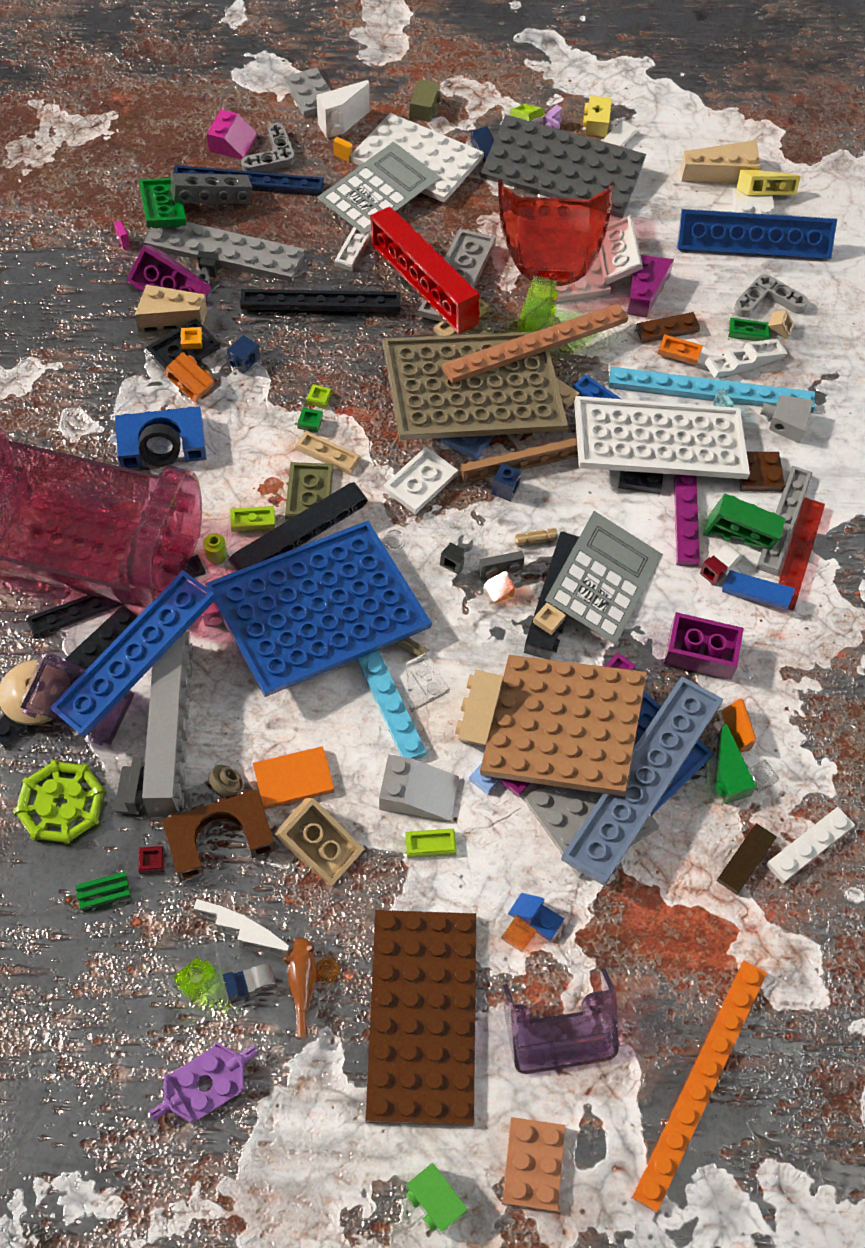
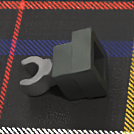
(208, 264)
(453, 555)

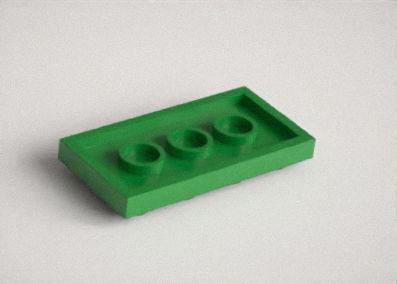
(159, 204)

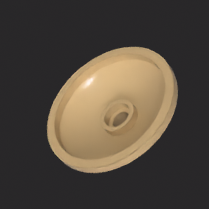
(12, 691)

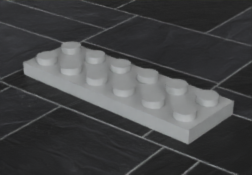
(468, 257)

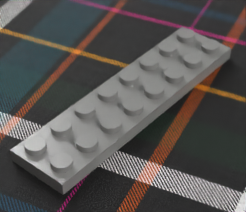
(233, 249)

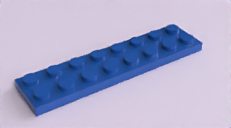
(756, 233)
(133, 653)

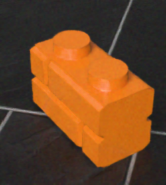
(189, 377)

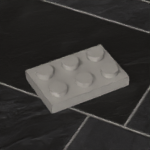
(305, 88)

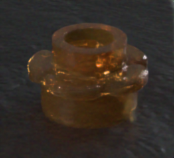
(331, 963)

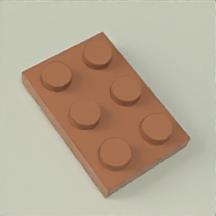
(533, 1165)

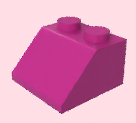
(230, 135)

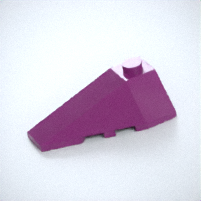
(161, 270)

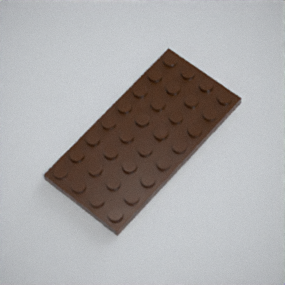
(422, 1019)

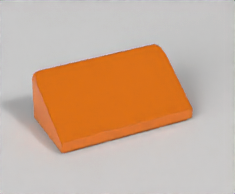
(739, 725)

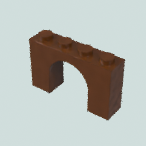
(184, 829)

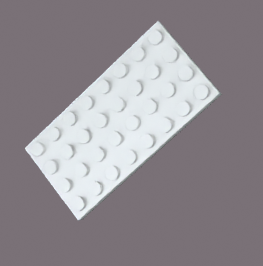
(660, 437)

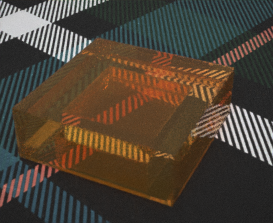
(519, 934)

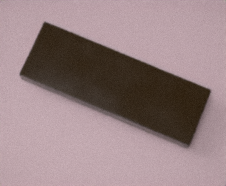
(746, 859)

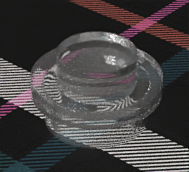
(394, 540)

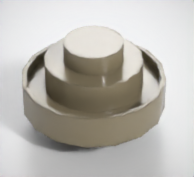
(225, 781)

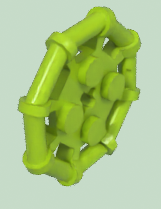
(53, 790)

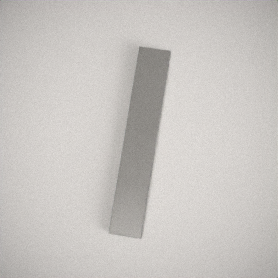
(788, 508)

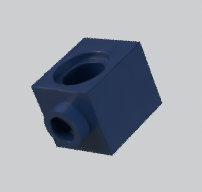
(243, 354)
(506, 482)

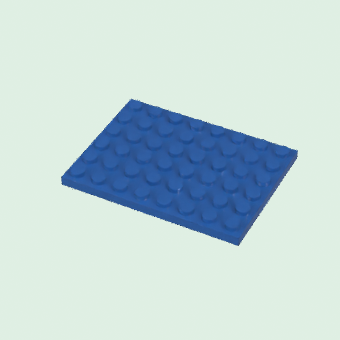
(317, 607)

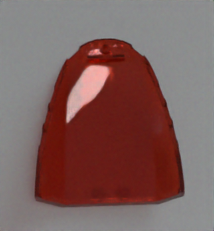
(554, 235)

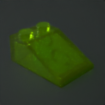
(538, 305)

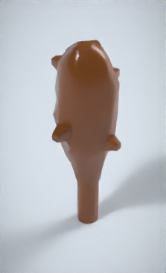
(302, 979)

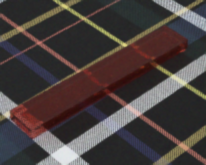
(801, 547)

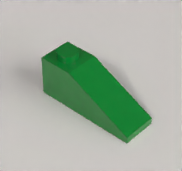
(732, 775)

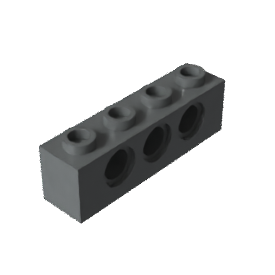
(211, 188)

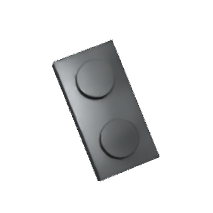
(495, 565)

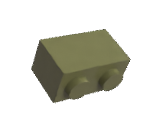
(425, 100)

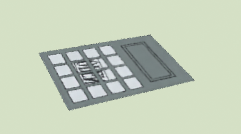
(382, 181)
(604, 577)

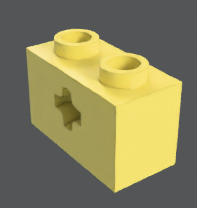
(597, 116)

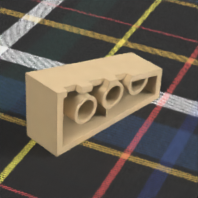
(719, 162)

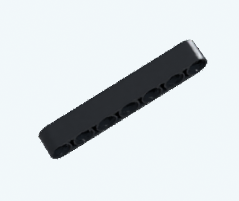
(301, 527)

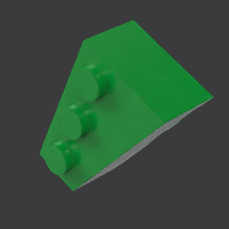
(745, 522)

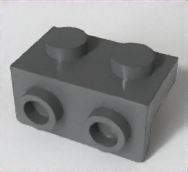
(130, 788)

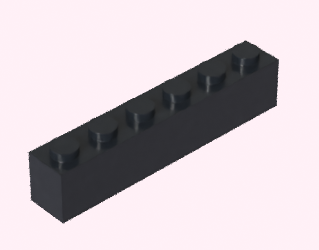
(538, 641)

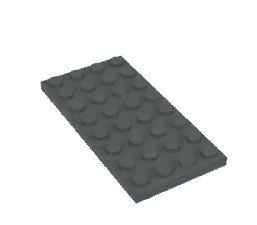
(561, 163)

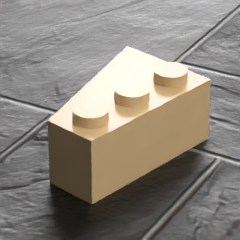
(169, 307)
(479, 707)

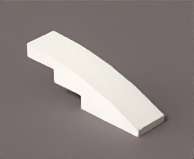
(747, 358)
(249, 933)

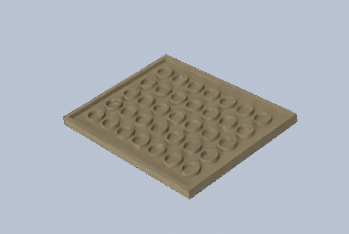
(496, 402)

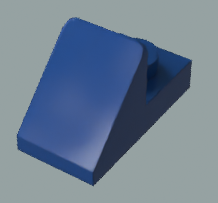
(533, 912)

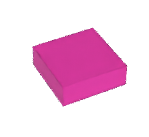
(122, 235)

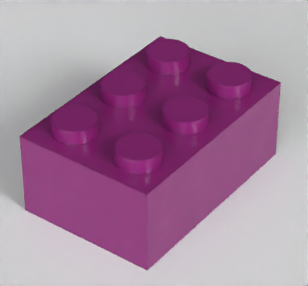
(704, 646)

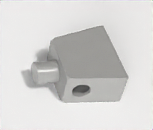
(788, 416)

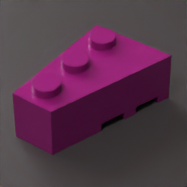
(647, 284)

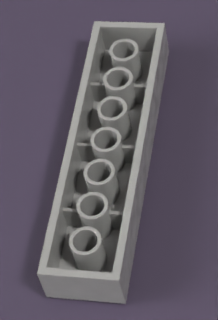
(167, 730)

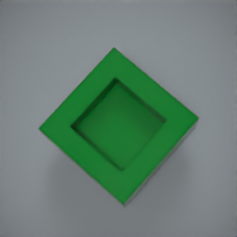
(310, 420)

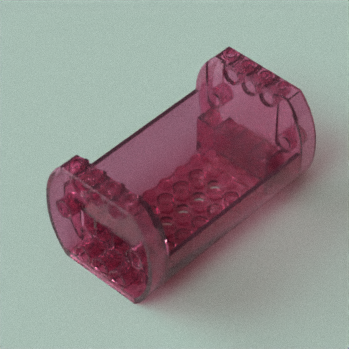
(98, 505)

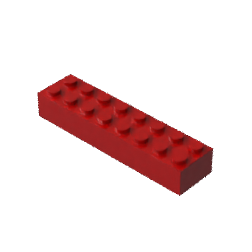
(425, 270)

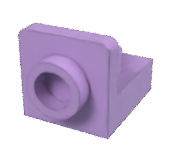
(553, 117)

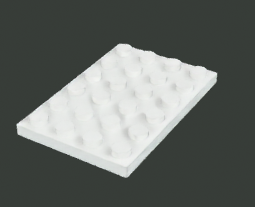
(441, 154)

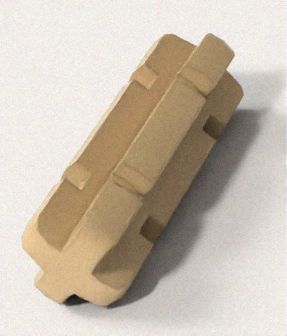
(537, 536)

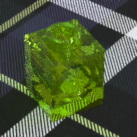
(195, 990)

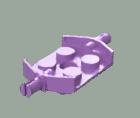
(182, 1090)

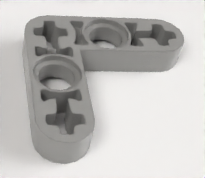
(250, 162)
(766, 291)

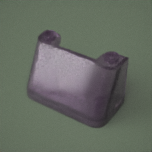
(51, 680)

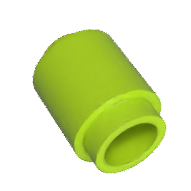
(215, 548)

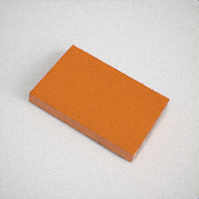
(293, 777)

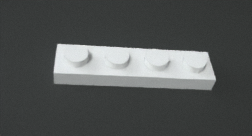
(810, 845)

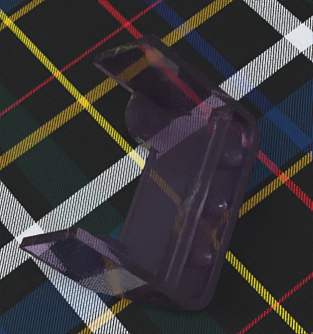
(564, 1038)

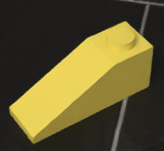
(767, 183)

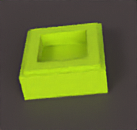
(319, 396)

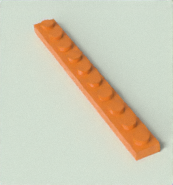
(698, 1087)

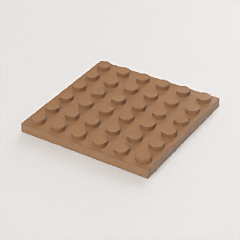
(565, 725)

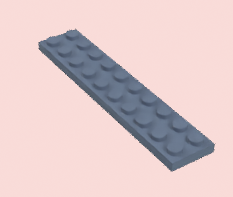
(654, 764)

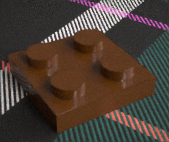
(764, 471)

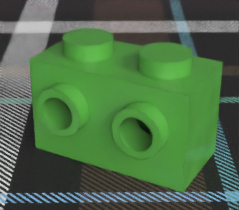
(436, 1199)

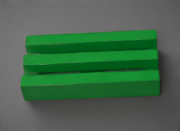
(752, 329)
(104, 890)

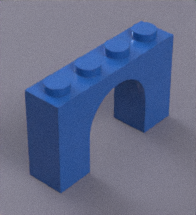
(185, 421)

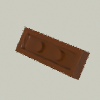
(671, 326)

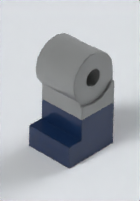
(249, 982)

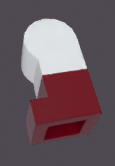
(720, 564)

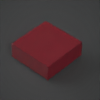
(151, 859)

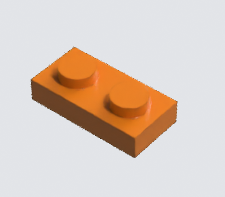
(680, 349)

